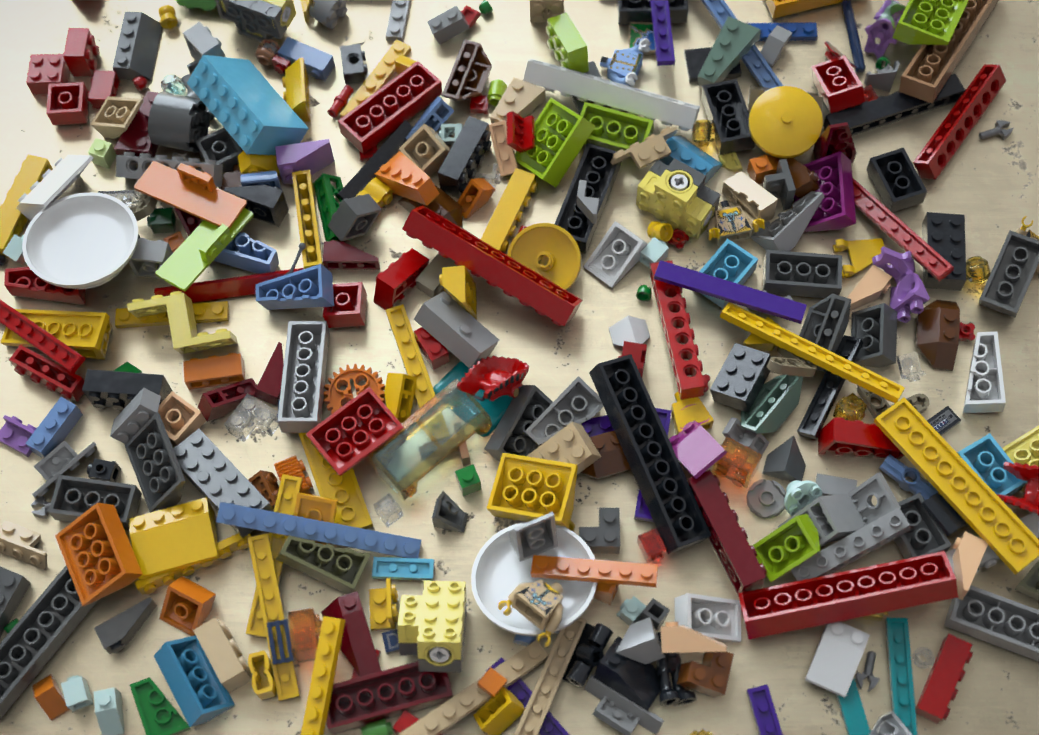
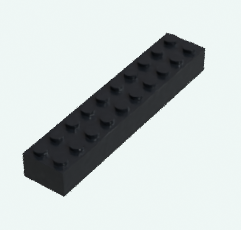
(649, 454)

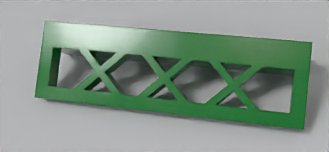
(326, 203)

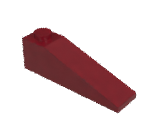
(835, 139)

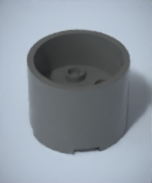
(177, 121)

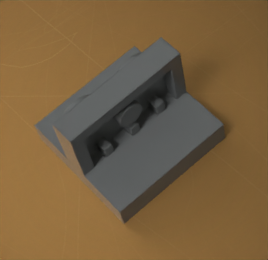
(781, 184)

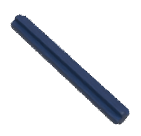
(853, 36)

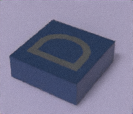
(391, 641)

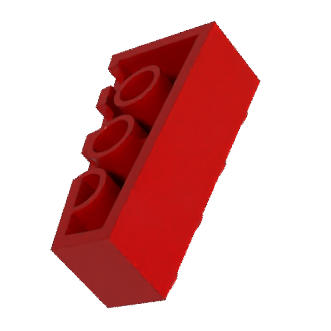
(856, 437)

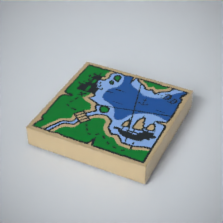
(639, 31)

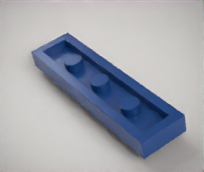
(800, 31)

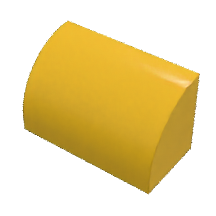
(499, 712)

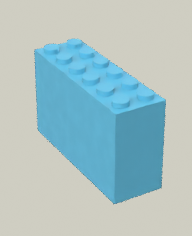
(246, 104)

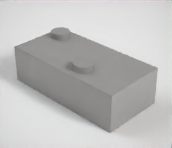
(456, 329)

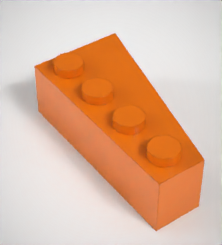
(407, 179)

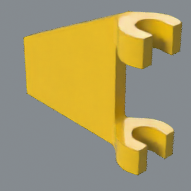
(860, 254)

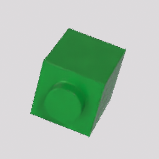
(468, 480)

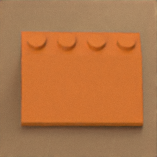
(98, 553)

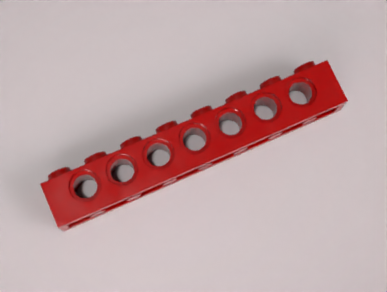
(959, 122)
(687, 386)

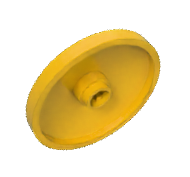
(785, 122)
(548, 252)

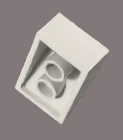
(615, 254)
(710, 616)
(837, 657)

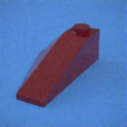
(356, 637)

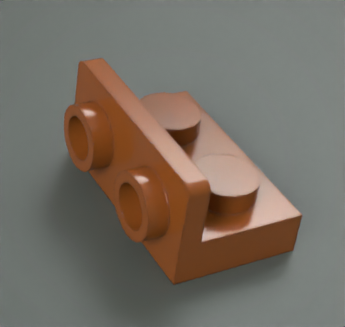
(267, 485)

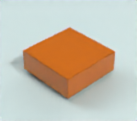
(174, 240)
(492, 682)

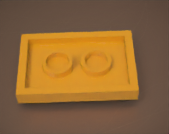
(316, 508)

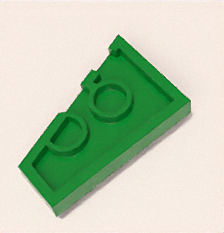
(155, 710)

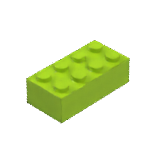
(615, 128)

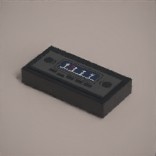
(944, 420)

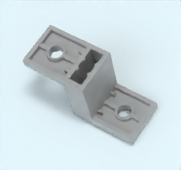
(845, 513)

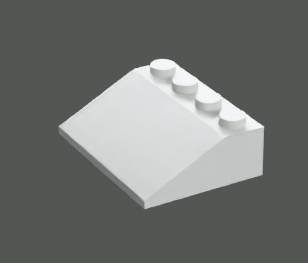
(53, 184)

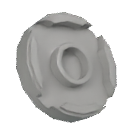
(766, 498)

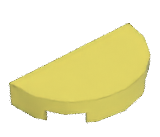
(730, 162)

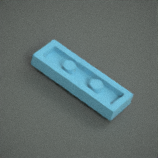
(403, 568)

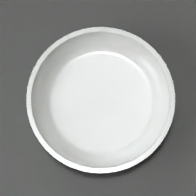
(81, 240)
(499, 572)

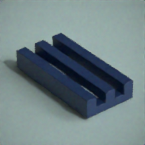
(272, 644)

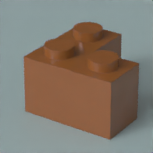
(710, 676)

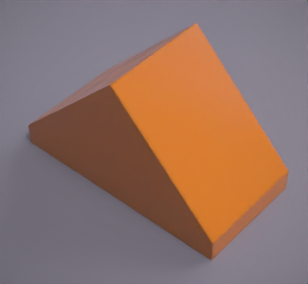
(50, 697)

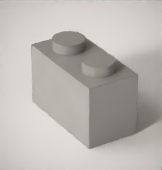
(448, 24)

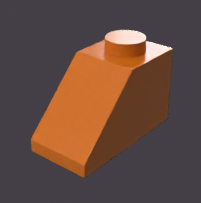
(762, 166)
(475, 196)
(606, 592)

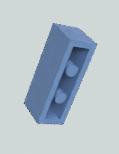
(317, 62)
(54, 427)

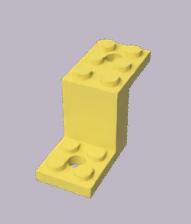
(181, 322)

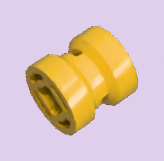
(167, 16)
(660, 231)

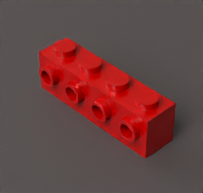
(48, 373)

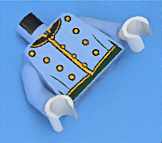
(625, 63)

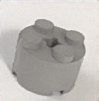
(328, 11)

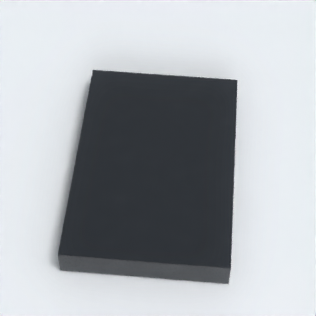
(695, 60)

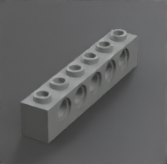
(127, 165)
(853, 546)

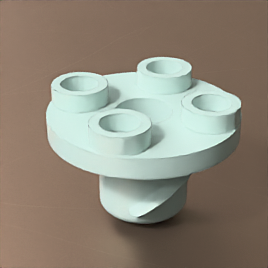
(800, 495)

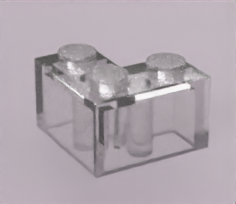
(251, 414)

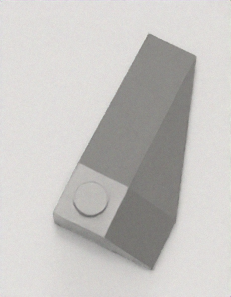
(790, 225)
(574, 404)

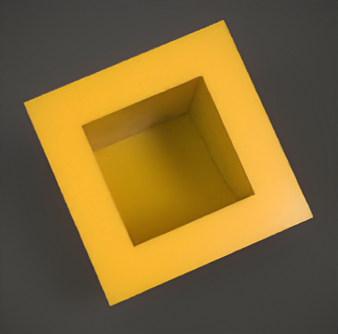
(402, 63)

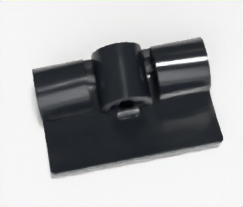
(587, 653)

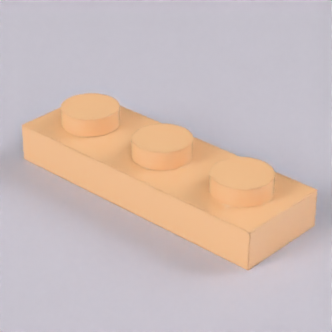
(504, 153)

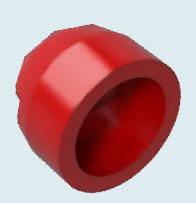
(140, 83)

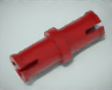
(340, 101)

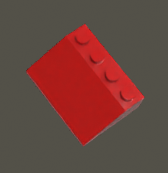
(354, 431)

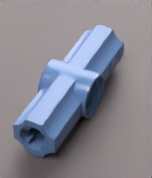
(899, 471)

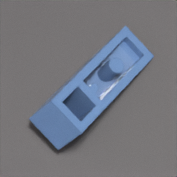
(433, 116)

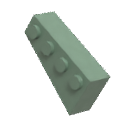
(730, 46)

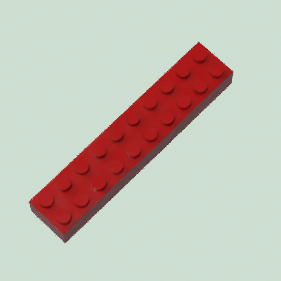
(492, 265)
(848, 595)

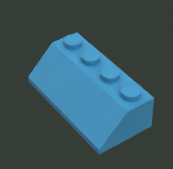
(193, 680)

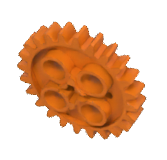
(337, 398)

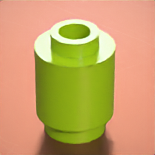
(496, 91)

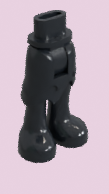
(678, 694)

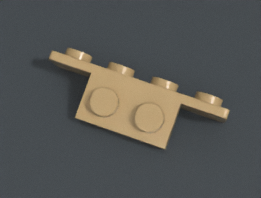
(649, 151)
(20, 543)

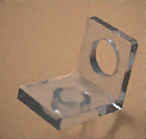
(494, 178)

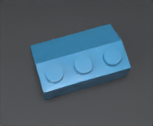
(692, 156)

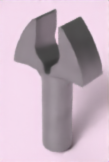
(997, 131)
(44, 510)
(870, 660)

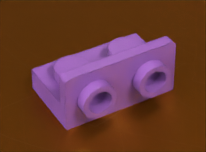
(16, 434)

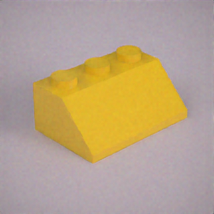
(297, 89)
(460, 287)

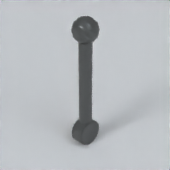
(302, 246)

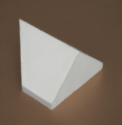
(630, 330)

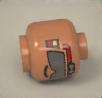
(266, 51)

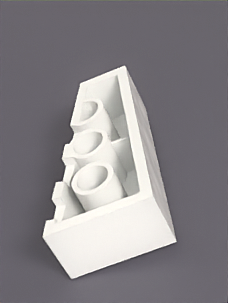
(985, 382)

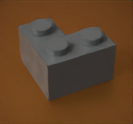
(606, 537)

